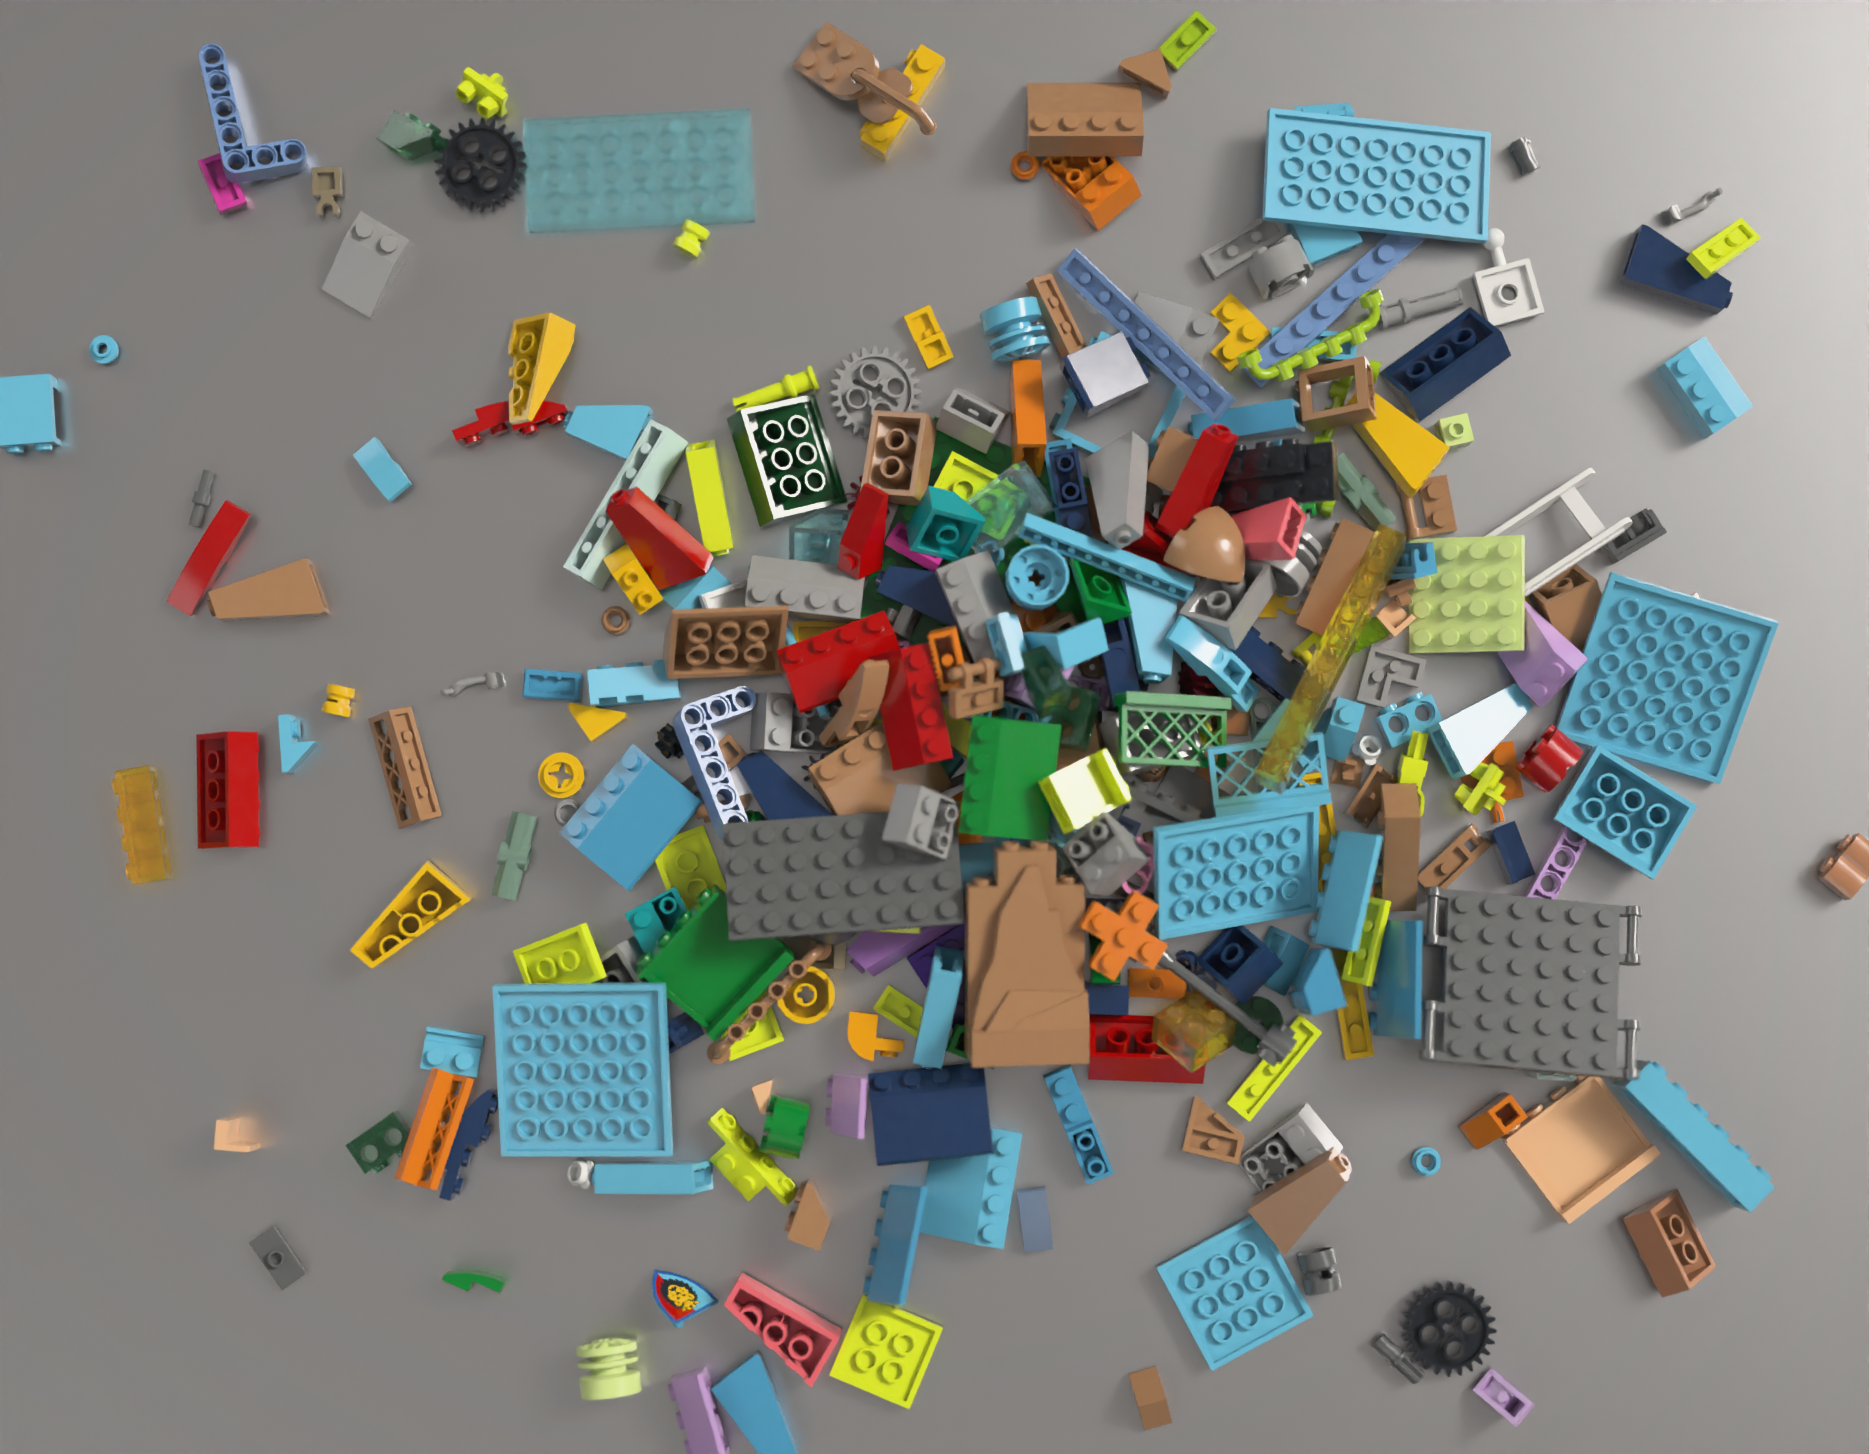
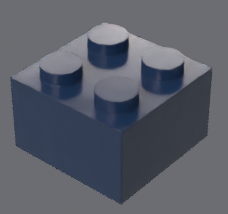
(1239, 962)

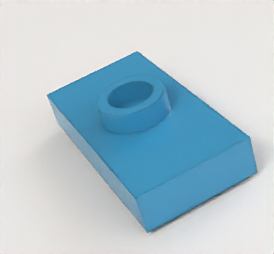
(552, 685)

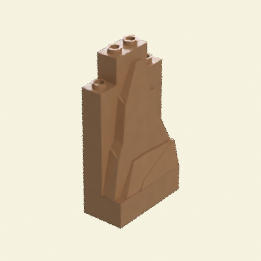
(1025, 962)

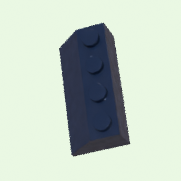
(1446, 363)
(1268, 666)

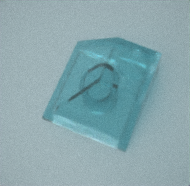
(818, 536)

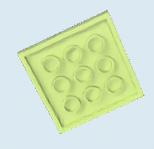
(1472, 599)

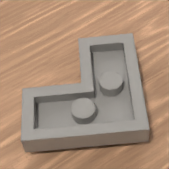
(1382, 668)

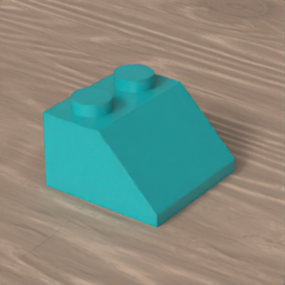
(943, 525)

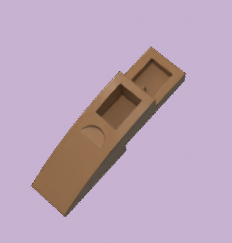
(859, 704)

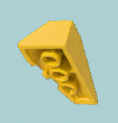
(538, 353)

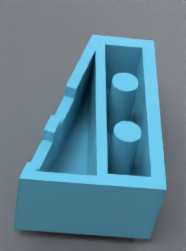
(631, 685)

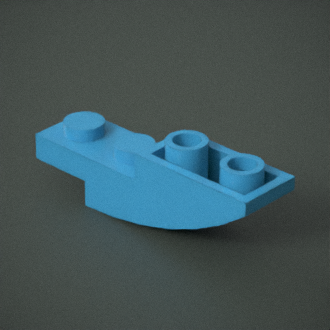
(1078, 1124)

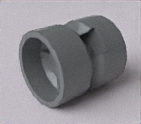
(1317, 1260)

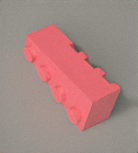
(784, 1326)

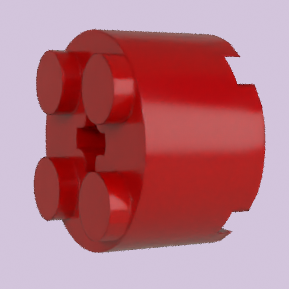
(1549, 759)

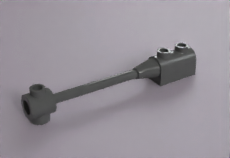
(1274, 1043)

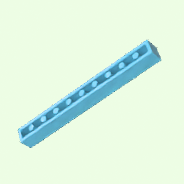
(1107, 557)

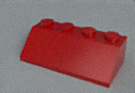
(824, 663)
(913, 709)
(227, 790)
(1125, 1052)

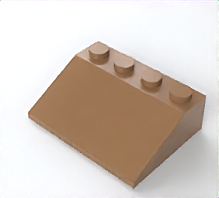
(1084, 119)
(724, 642)
(862, 779)

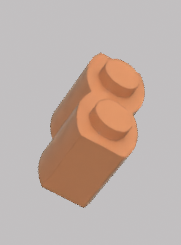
(1849, 868)

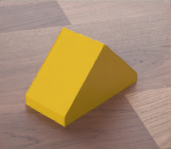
(596, 721)

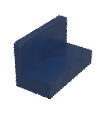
(1510, 852)

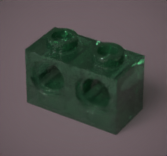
(1080, 718)
(378, 1137)

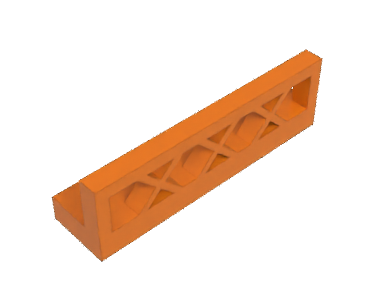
(431, 1128)

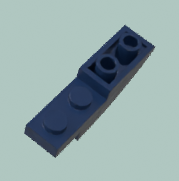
(1070, 491)
(1118, 661)
(470, 1132)

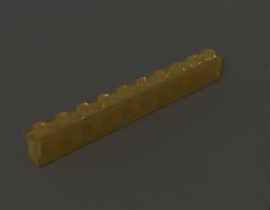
(1330, 659)

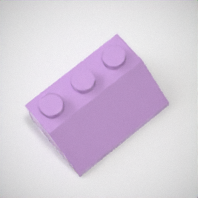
(698, 1412)

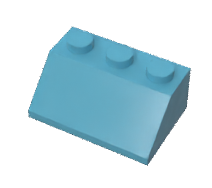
(1704, 387)

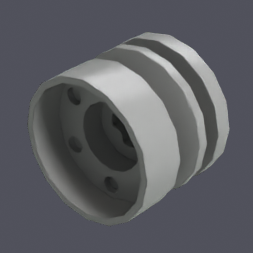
(1294, 574)

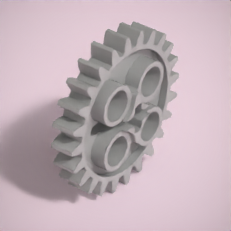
(886, 369)

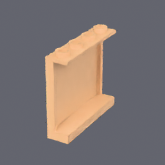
(1579, 1146)

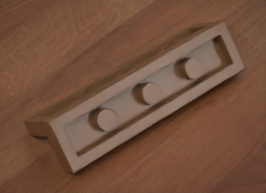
(408, 765)

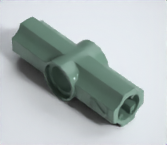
(1362, 495)
(514, 855)

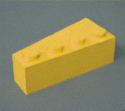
(414, 910)

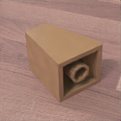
(1569, 604)

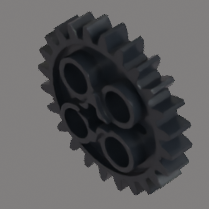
(489, 140)
(1471, 1342)

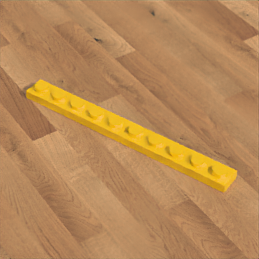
(1351, 1018)

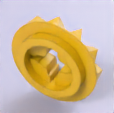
(553, 764)

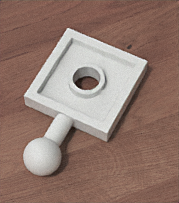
(1516, 275)

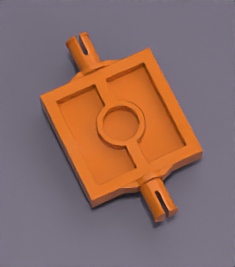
(1504, 757)

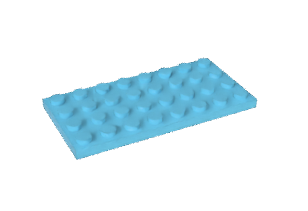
(1376, 176)

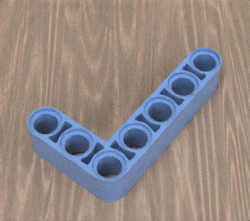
(231, 126)
(712, 756)

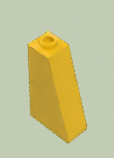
(1401, 445)

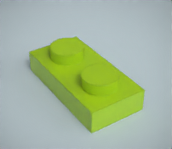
(1187, 40)

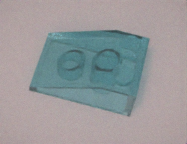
(1005, 505)

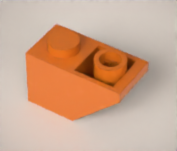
(1493, 1121)

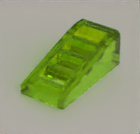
(1372, 634)

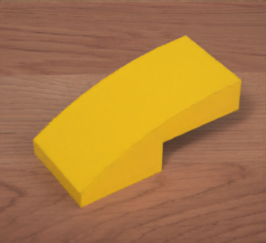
(928, 336)

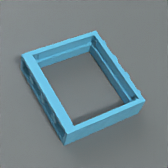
(1060, 420)

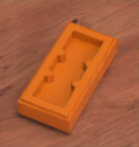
(1155, 984)

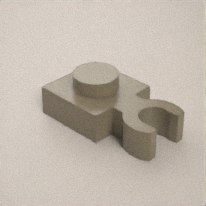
(327, 186)

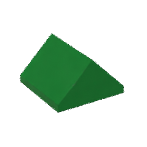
(1099, 592)

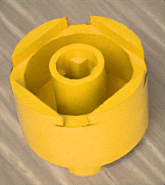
(818, 1006)

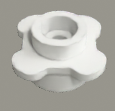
(1372, 743)
(580, 1173)

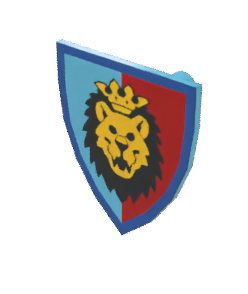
(680, 1297)

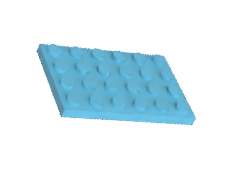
(1235, 870)

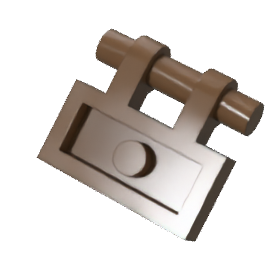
(979, 696)

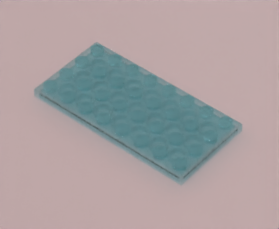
(639, 170)

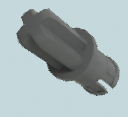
(1398, 1358)

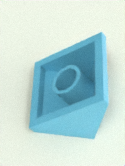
(686, 593)

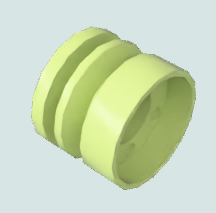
(608, 1369)

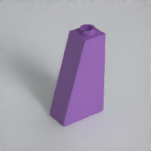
(880, 950)

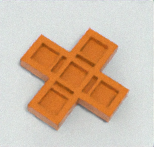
(1123, 935)

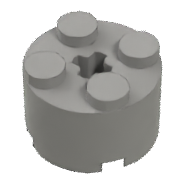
(1280, 267)

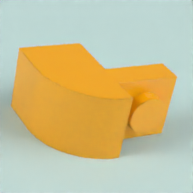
(863, 1039)

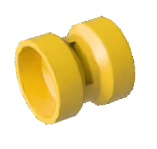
(338, 700)

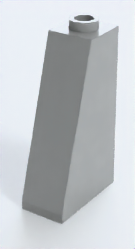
(1119, 488)

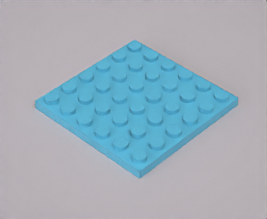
(1666, 677)
(583, 1069)

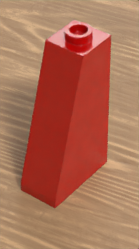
(1198, 479)
(657, 539)

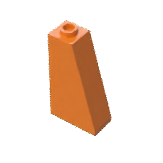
(1027, 414)

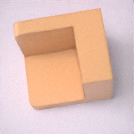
(1394, 618)

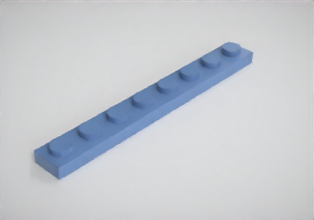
(1336, 300)
(1146, 335)

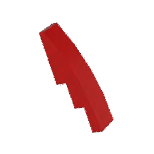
(208, 558)

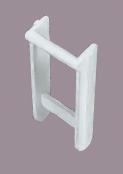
(1583, 514)

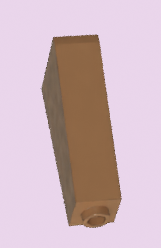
(274, 594)
(1298, 1199)

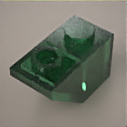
(409, 137)

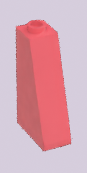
(1271, 530)

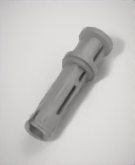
(1406, 310)

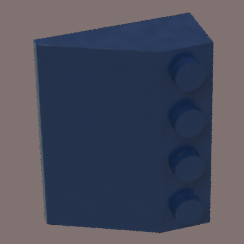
(930, 1114)

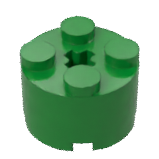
(785, 1127)

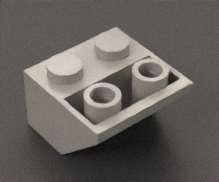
(971, 419)
(921, 820)
(1105, 854)

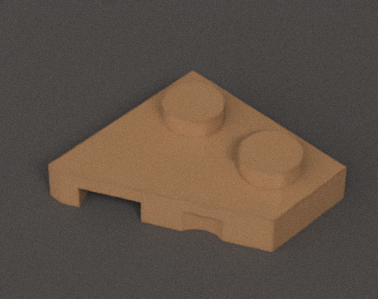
(1211, 1135)

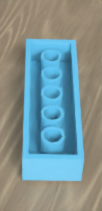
(1696, 1137)

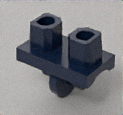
(682, 1031)

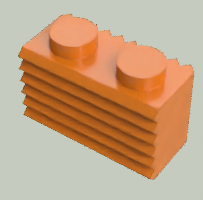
(946, 653)

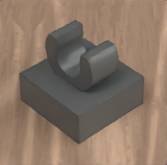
(904, 621)

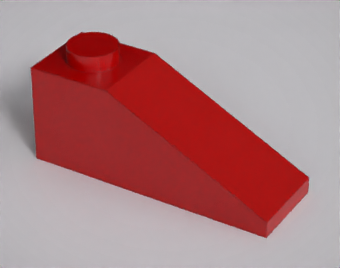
(864, 535)

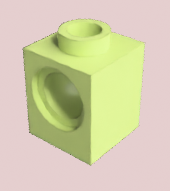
(1455, 431)

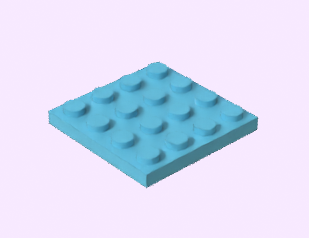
(1234, 1292)

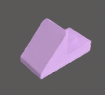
(1503, 1397)

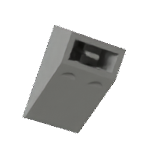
(781, 728)
(1287, 1147)

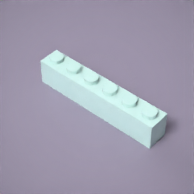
(647, 469)

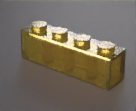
(143, 825)

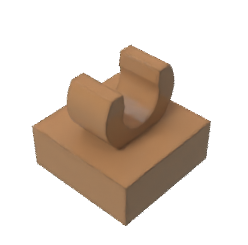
(1398, 589)
(1347, 772)

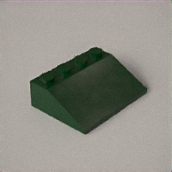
(786, 459)

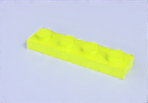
(1266, 1078)

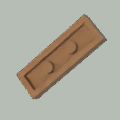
(1056, 315)

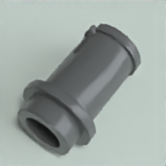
(1524, 155)

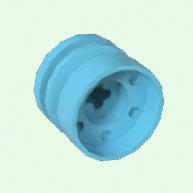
(1013, 325)
(1046, 564)

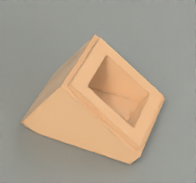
(762, 1095)

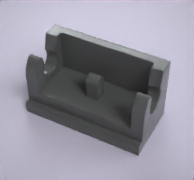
(1643, 530)

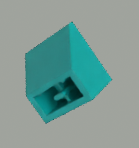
(655, 917)

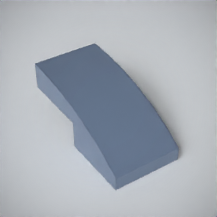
(1034, 1219)

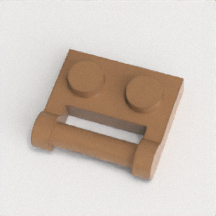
(1436, 509)

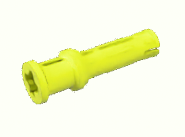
(789, 386)

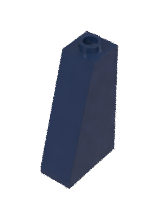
(1662, 270)
(916, 590)
(777, 791)

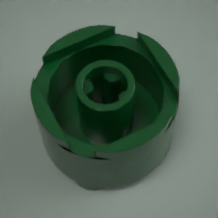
(1258, 1009)

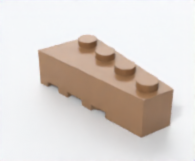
(1334, 576)
(1399, 846)

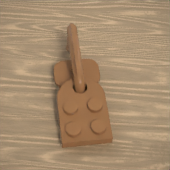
(839, 61)

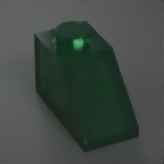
(1045, 682)

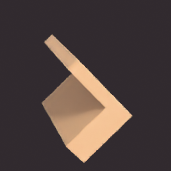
(228, 1136)

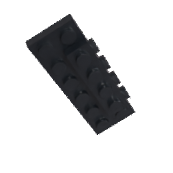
(1277, 472)

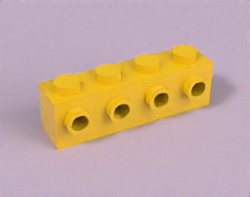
(923, 70)

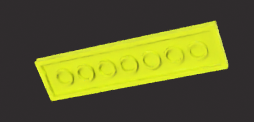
(691, 867)

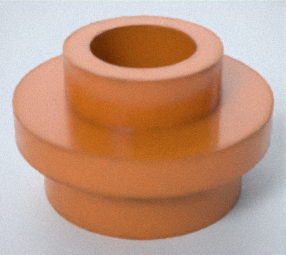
(1023, 157)

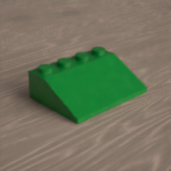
(1003, 777)

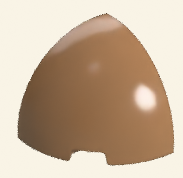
(1209, 547)

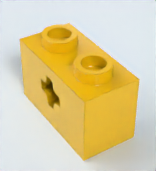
(633, 579)

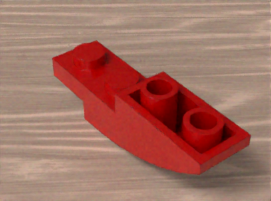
(495, 420)

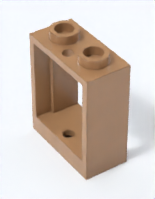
(1351, 414)

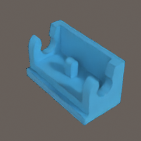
(1416, 561)

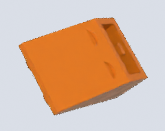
(1094, 185)

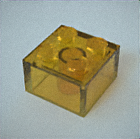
(1193, 1030)

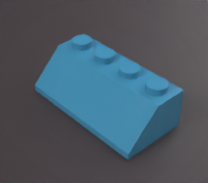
(1316, 984)

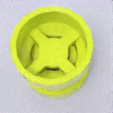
(691, 238)

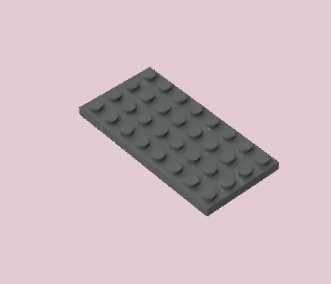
(833, 879)

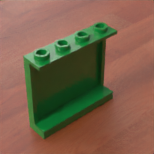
(707, 971)

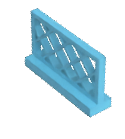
(1264, 799)

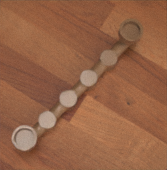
(720, 1051)

